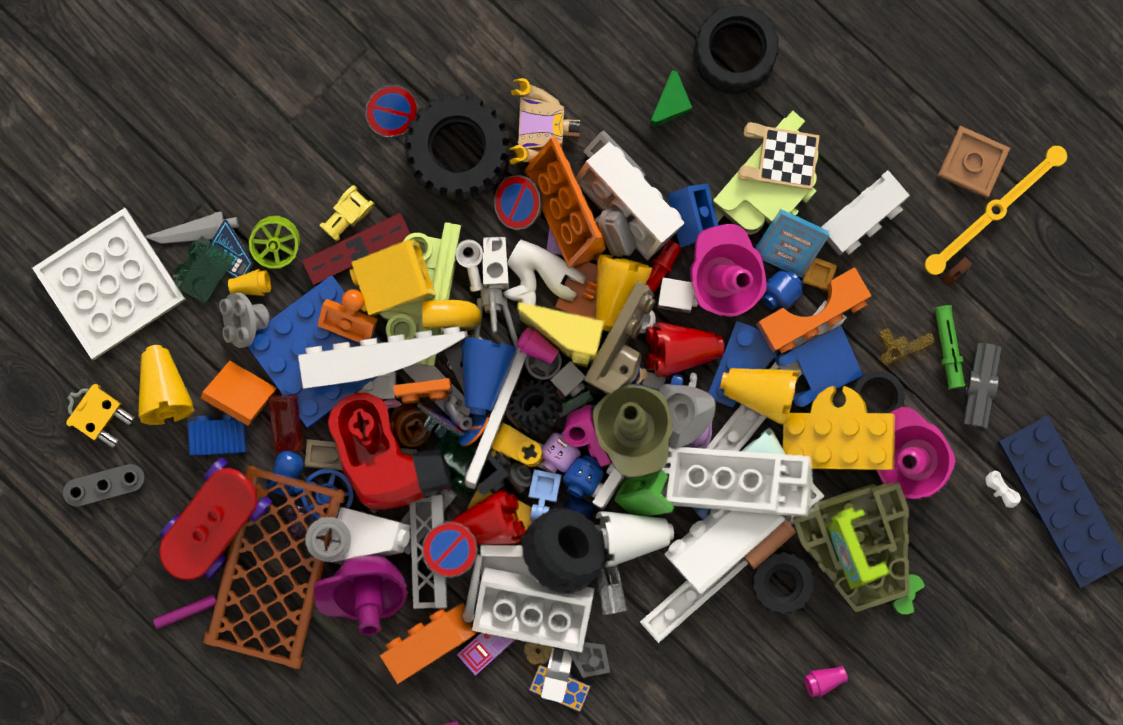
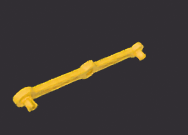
(1054, 157)

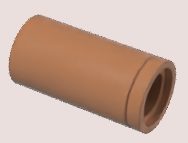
(769, 544)

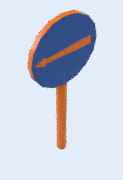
(478, 425)

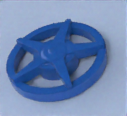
(322, 498)

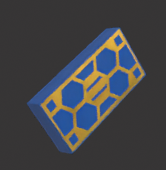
(574, 694)

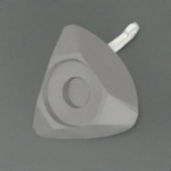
(689, 411)

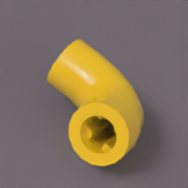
(450, 314)

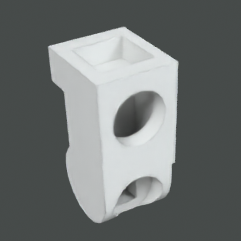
(495, 263)

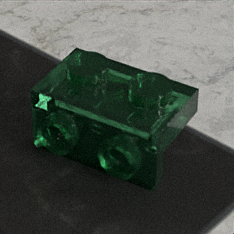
(202, 269)

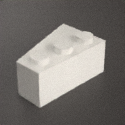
(865, 214)

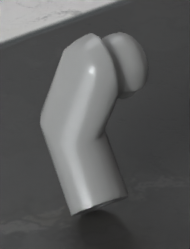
(457, 417)

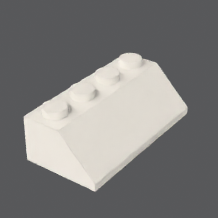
(618, 185)
(719, 544)
(527, 611)

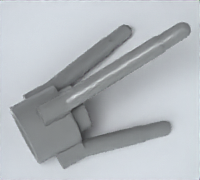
(492, 301)

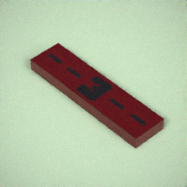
(340, 256)

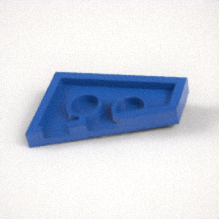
(745, 351)

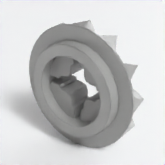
(335, 549)

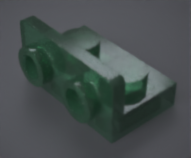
(459, 460)

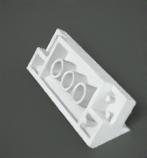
(738, 481)

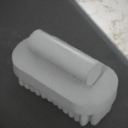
(616, 232)

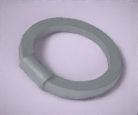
(468, 612)

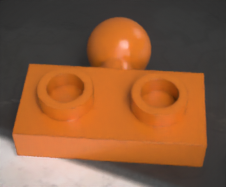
(346, 318)

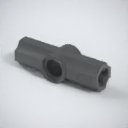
(982, 385)

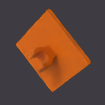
(585, 302)

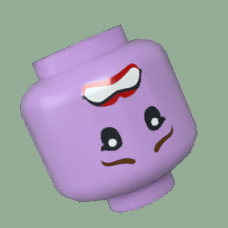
(559, 453)

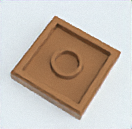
(973, 162)

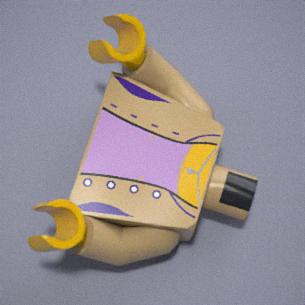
(539, 121)

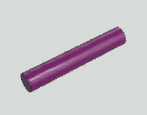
(185, 612)

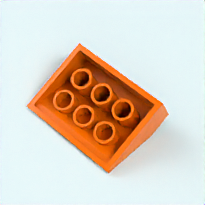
(565, 206)

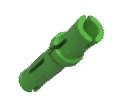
(949, 345)

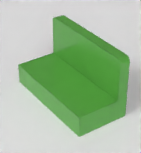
(643, 495)

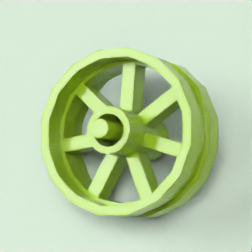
(274, 242)

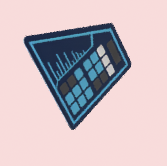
(228, 241)

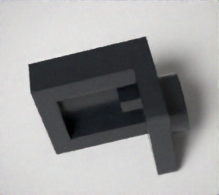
(494, 479)

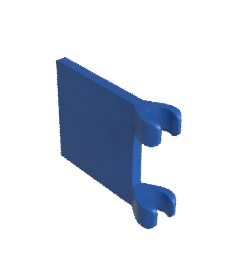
(823, 362)

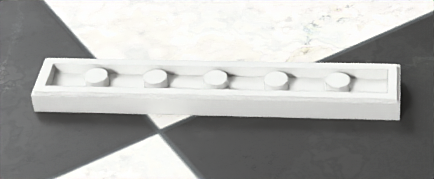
(495, 420)

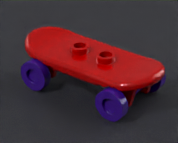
(197, 537)

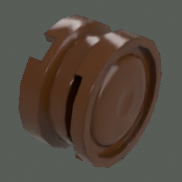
(408, 425)

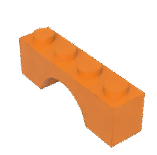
(784, 328)

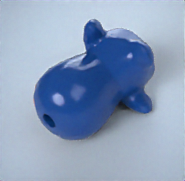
(289, 465)

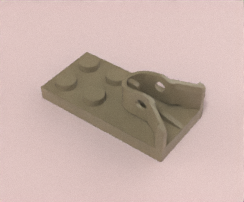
(615, 356)

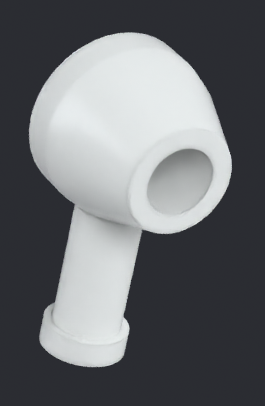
(471, 262)

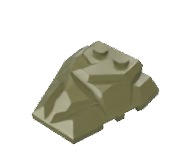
(879, 532)

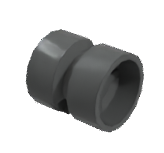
(541, 369)

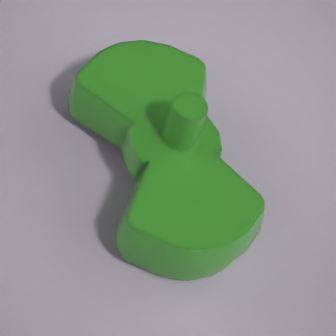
(904, 604)

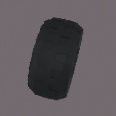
(550, 563)

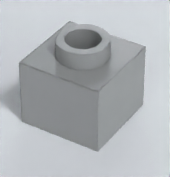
(568, 380)

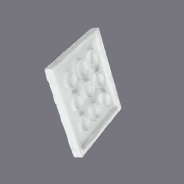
(109, 283)

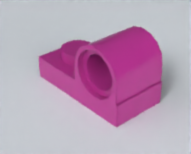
(584, 419)

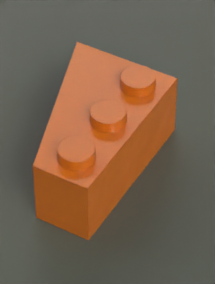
(427, 642)

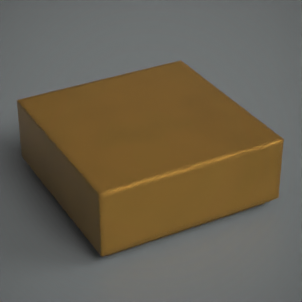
(819, 274)

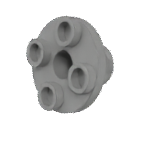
(242, 319)

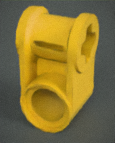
(514, 444)

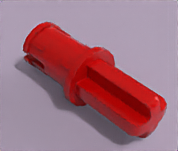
(663, 264)

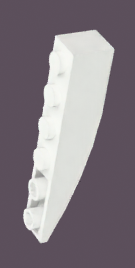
(371, 358)

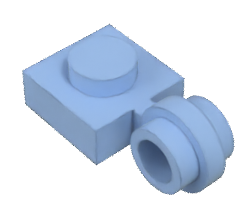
(543, 488)

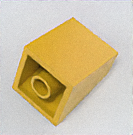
(392, 278)

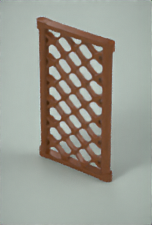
(295, 659)

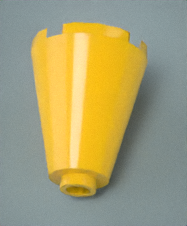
(614, 286)
(161, 388)
(762, 390)

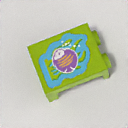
(850, 552)

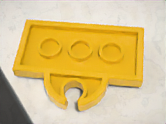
(842, 435)

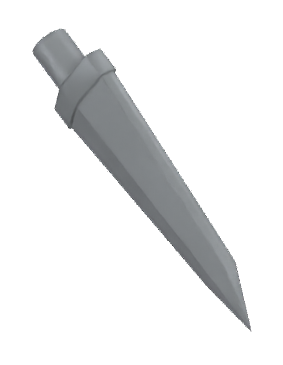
(193, 230)

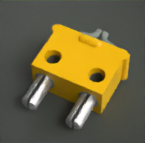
(92, 410)

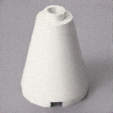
(632, 535)

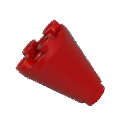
(680, 348)
(494, 520)

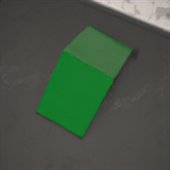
(673, 102)

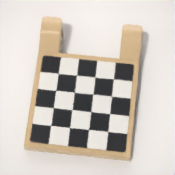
(785, 157)

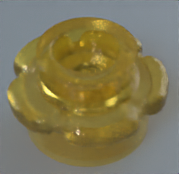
(535, 658)

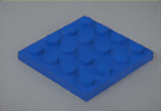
(288, 336)

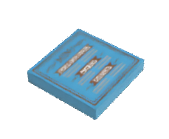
(791, 243)

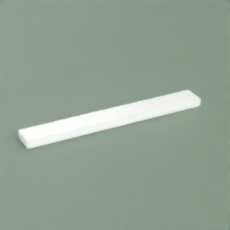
(745, 420)
(687, 599)

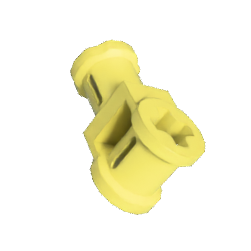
(347, 213)

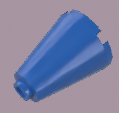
(484, 372)

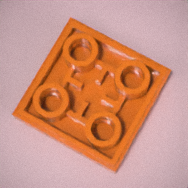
(434, 389)
(238, 393)

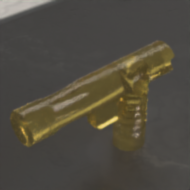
(902, 346)

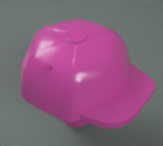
(727, 271)
(920, 456)

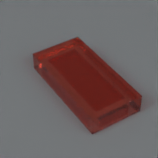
(285, 422)

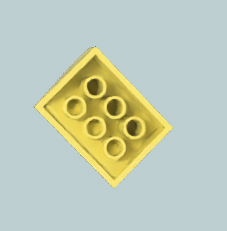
(571, 334)

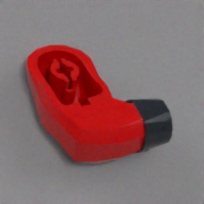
(375, 460)

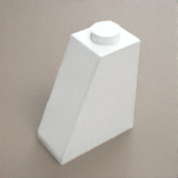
(372, 535)

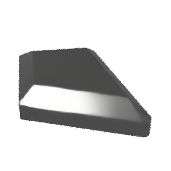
(591, 660)

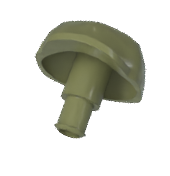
(634, 429)

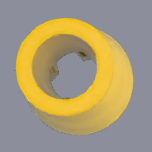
(251, 283)

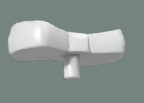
(1010, 497)

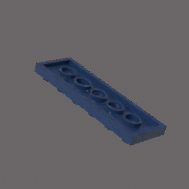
(1063, 501)

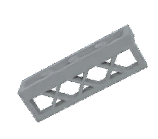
(439, 585)

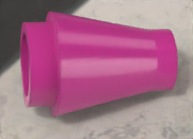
(535, 345)
(824, 680)

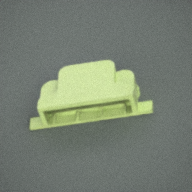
(755, 201)
(441, 263)

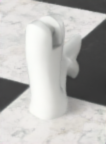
(552, 269)

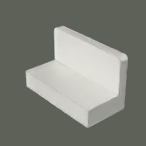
(504, 558)

